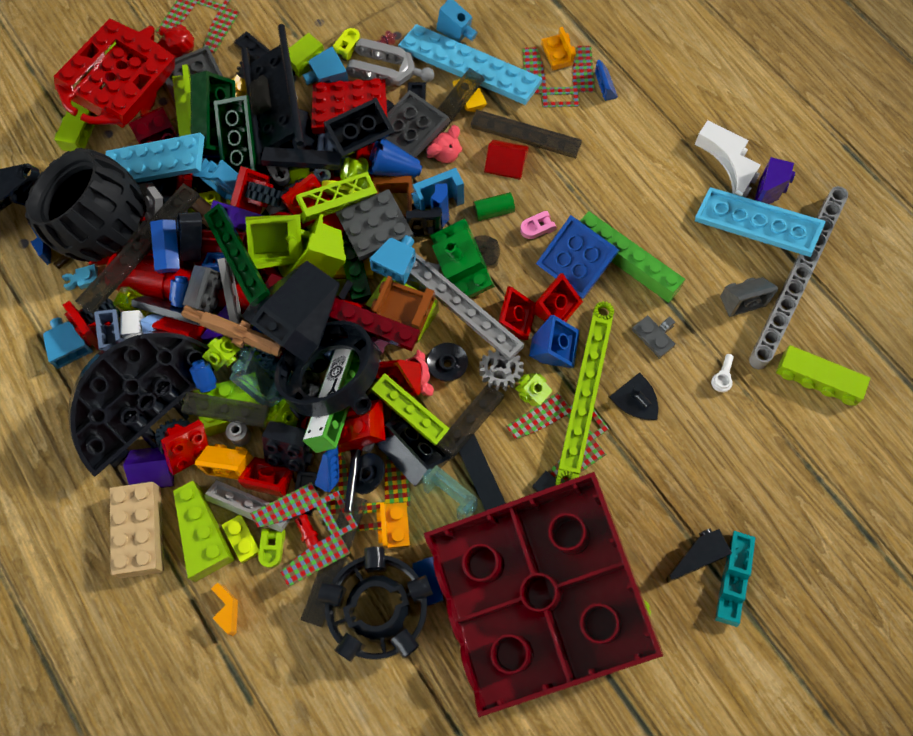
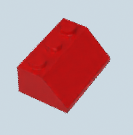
(362, 429)

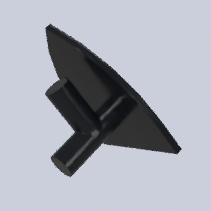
(637, 398)

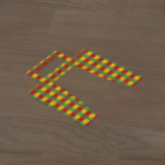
(395, 491)

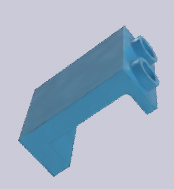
(425, 189)

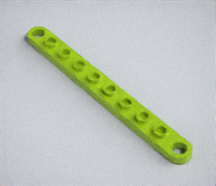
(585, 394)

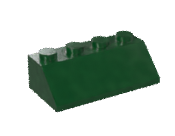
(206, 89)
(235, 132)

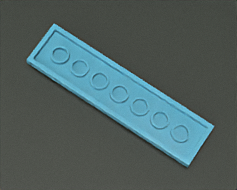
(458, 58)

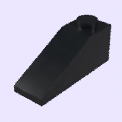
(703, 552)

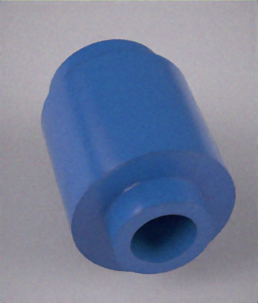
(178, 290)
(203, 376)

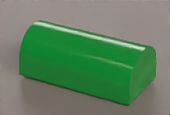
(494, 206)

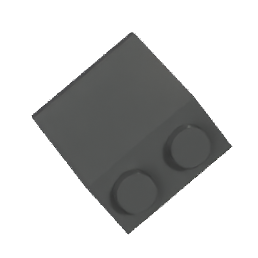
(747, 296)

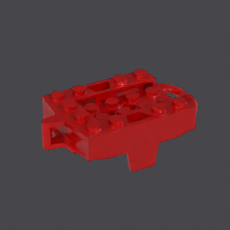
(129, 65)

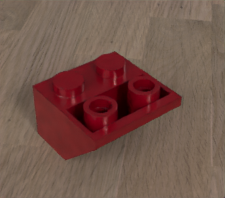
(152, 126)

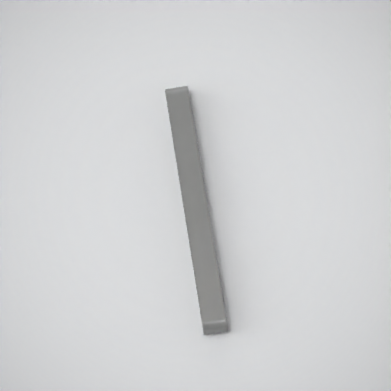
(833, 205)

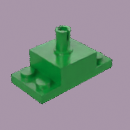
(461, 259)

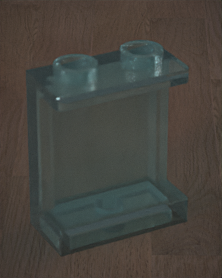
(254, 378)
(440, 478)

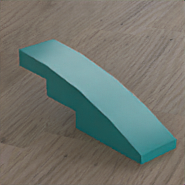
(735, 579)

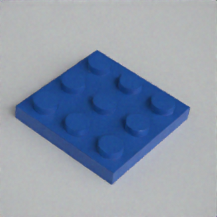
(578, 255)

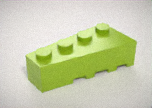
(201, 536)

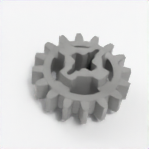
(501, 370)

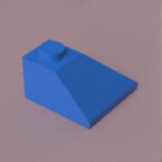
(555, 343)

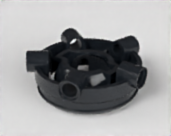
(333, 595)

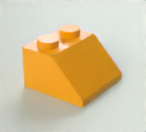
(223, 462)

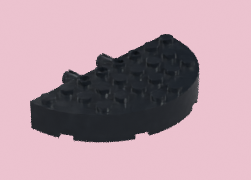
(128, 392)

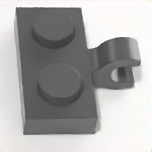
(654, 335)

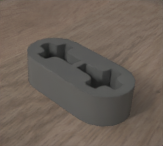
(274, 175)

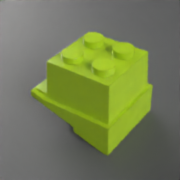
(274, 239)
(322, 248)

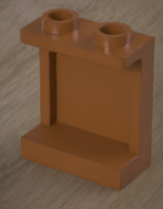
(403, 303)

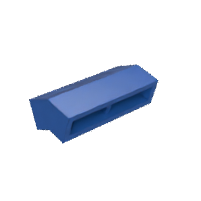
(440, 200)
(165, 246)

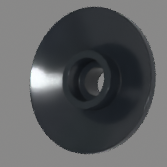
(447, 353)
(370, 473)

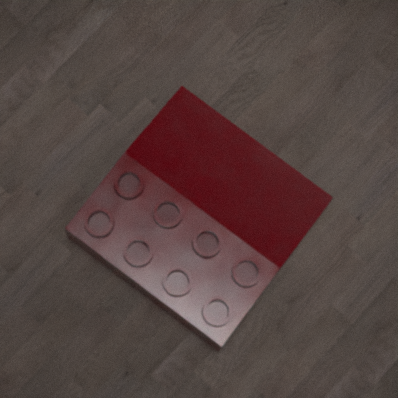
(541, 595)

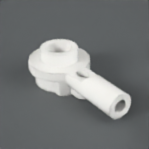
(722, 381)

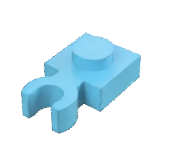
(83, 277)

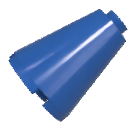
(392, 161)

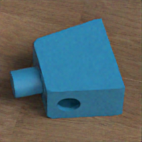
(455, 22)
(326, 68)
(395, 259)
(64, 343)

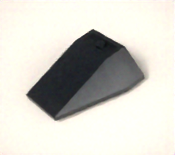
(296, 310)

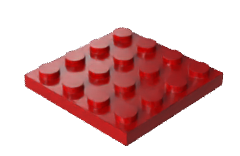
(339, 97)

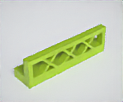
(182, 96)
(334, 205)
(409, 409)

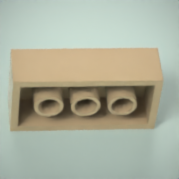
(136, 530)

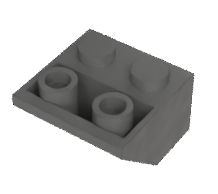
(203, 289)

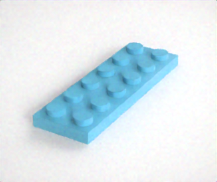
(161, 157)
(760, 221)

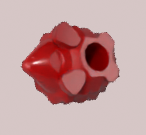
(176, 40)

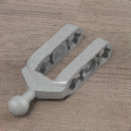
(389, 54)

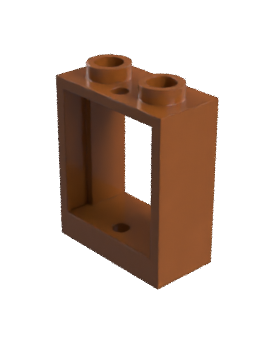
(396, 184)

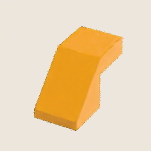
(227, 616)

